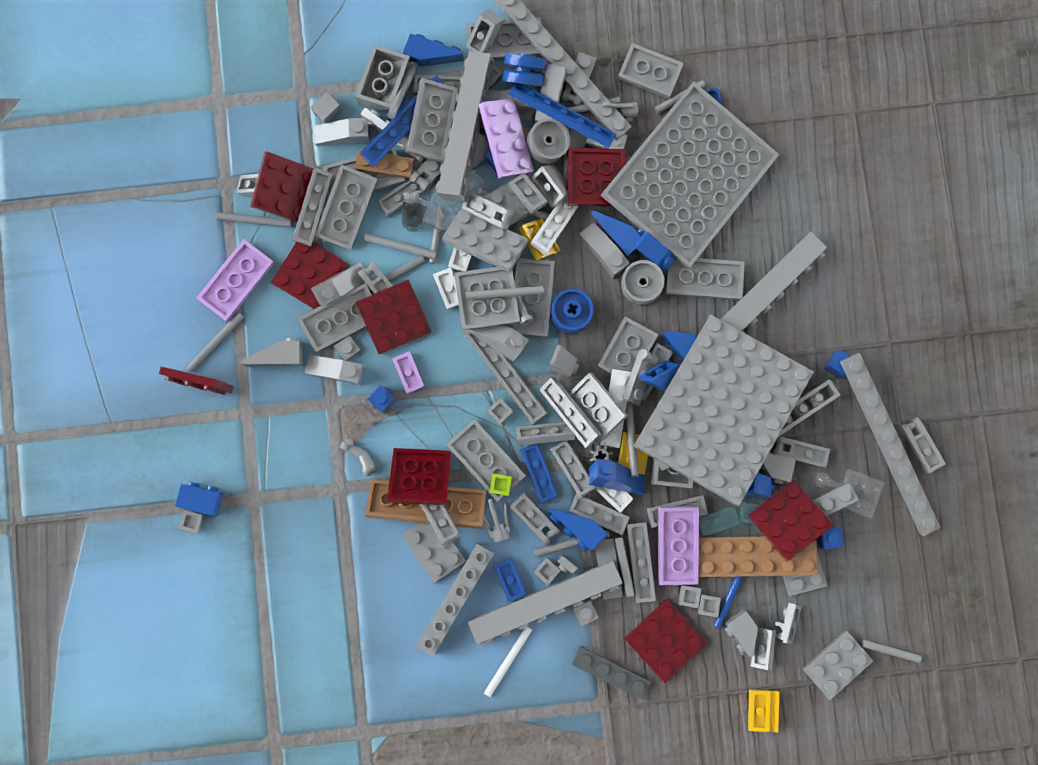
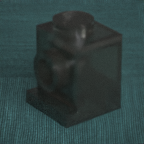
(412, 210)

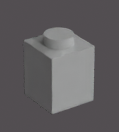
(326, 108)

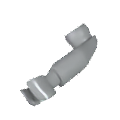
(364, 456)

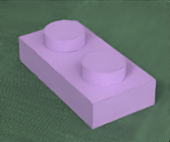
(408, 372)

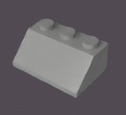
(381, 78)

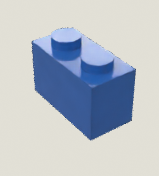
(199, 499)

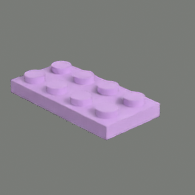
(506, 138)
(235, 280)
(678, 545)

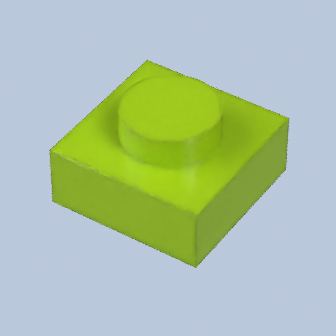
(500, 484)

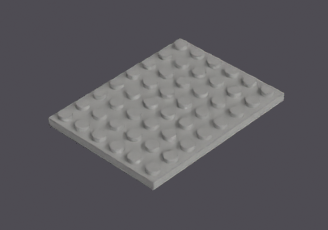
(690, 174)
(723, 410)

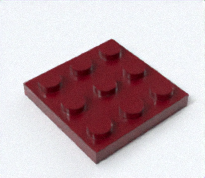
(591, 173)
(281, 186)
(306, 268)
(393, 316)
(195, 381)
(419, 476)
(790, 520)
(665, 640)

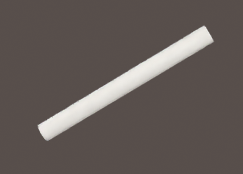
(508, 661)

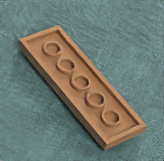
(463, 506)
(751, 558)

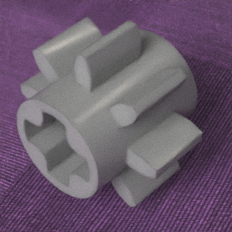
(603, 451)

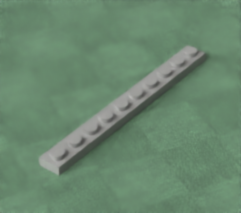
(555, 55)
(890, 444)

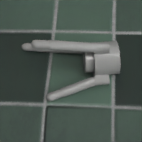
(628, 110)
(499, 531)

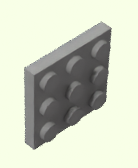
(486, 311)

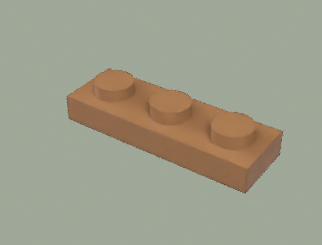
(388, 165)

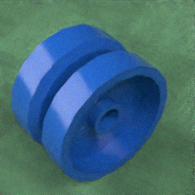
(524, 68)
(577, 301)

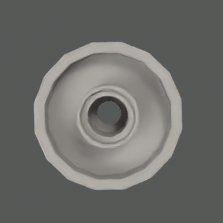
(555, 134)
(639, 293)

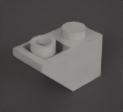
(744, 631)

